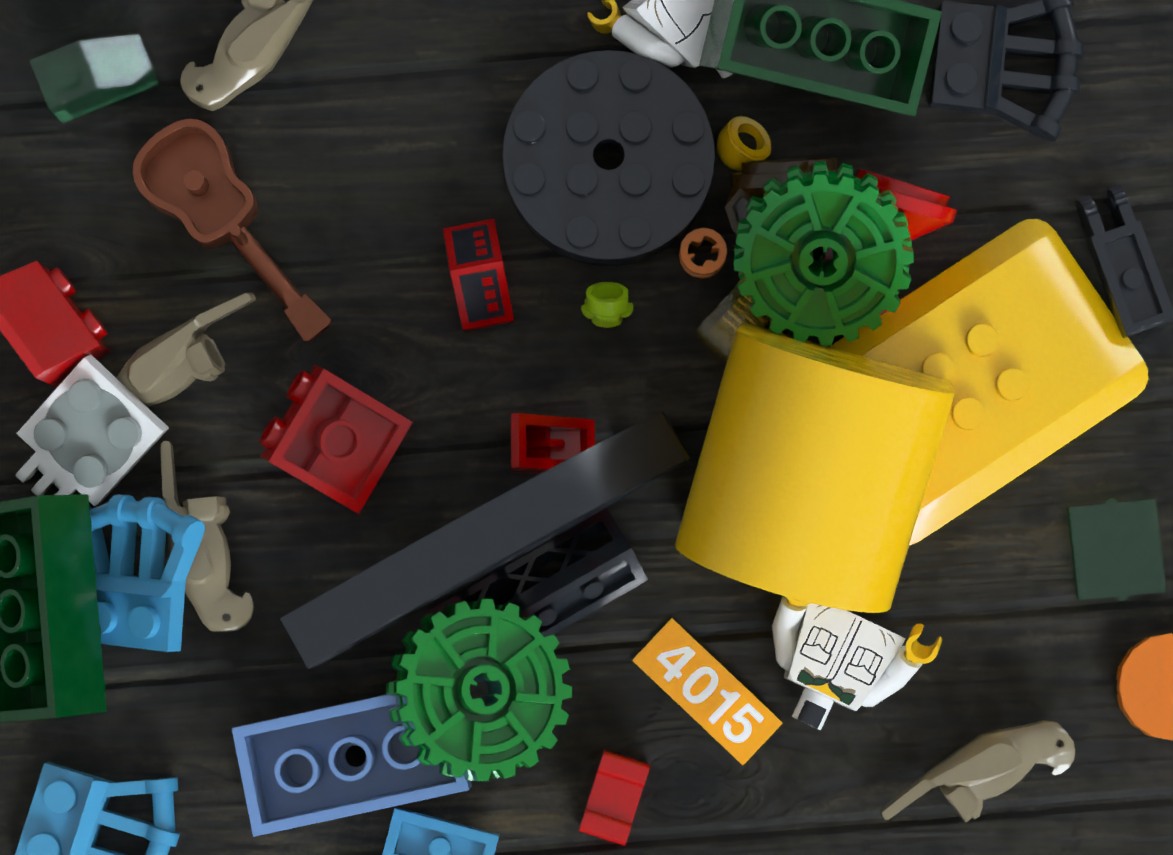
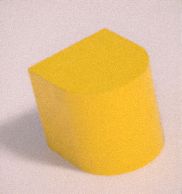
(813, 471)

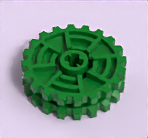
(823, 211)
(464, 730)

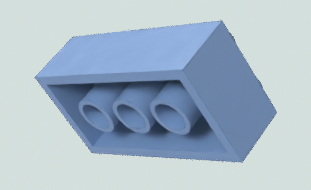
(300, 774)

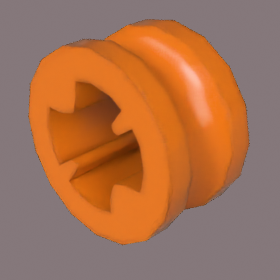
(695, 239)

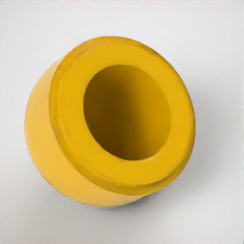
(731, 148)

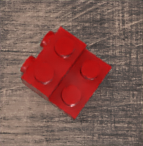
(334, 437)

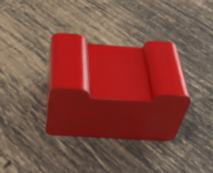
(614, 797)

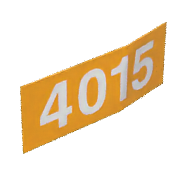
(707, 691)

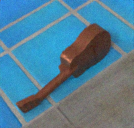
(194, 180)

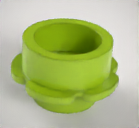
(607, 304)

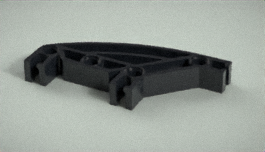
(484, 540)

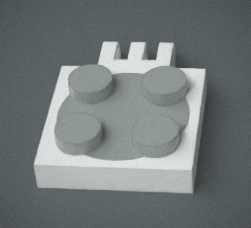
(88, 434)

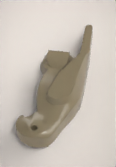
(245, 51)
(178, 357)
(211, 569)
(990, 767)

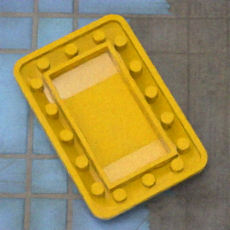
(1025, 354)

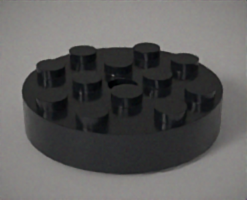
(647, 119)

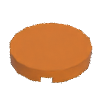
(1147, 686)

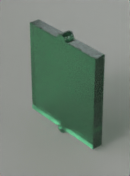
(1116, 549)

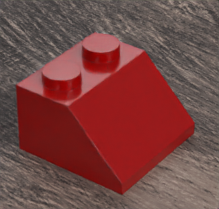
(46, 323)

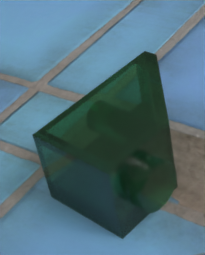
(93, 74)

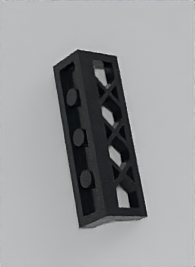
(579, 588)

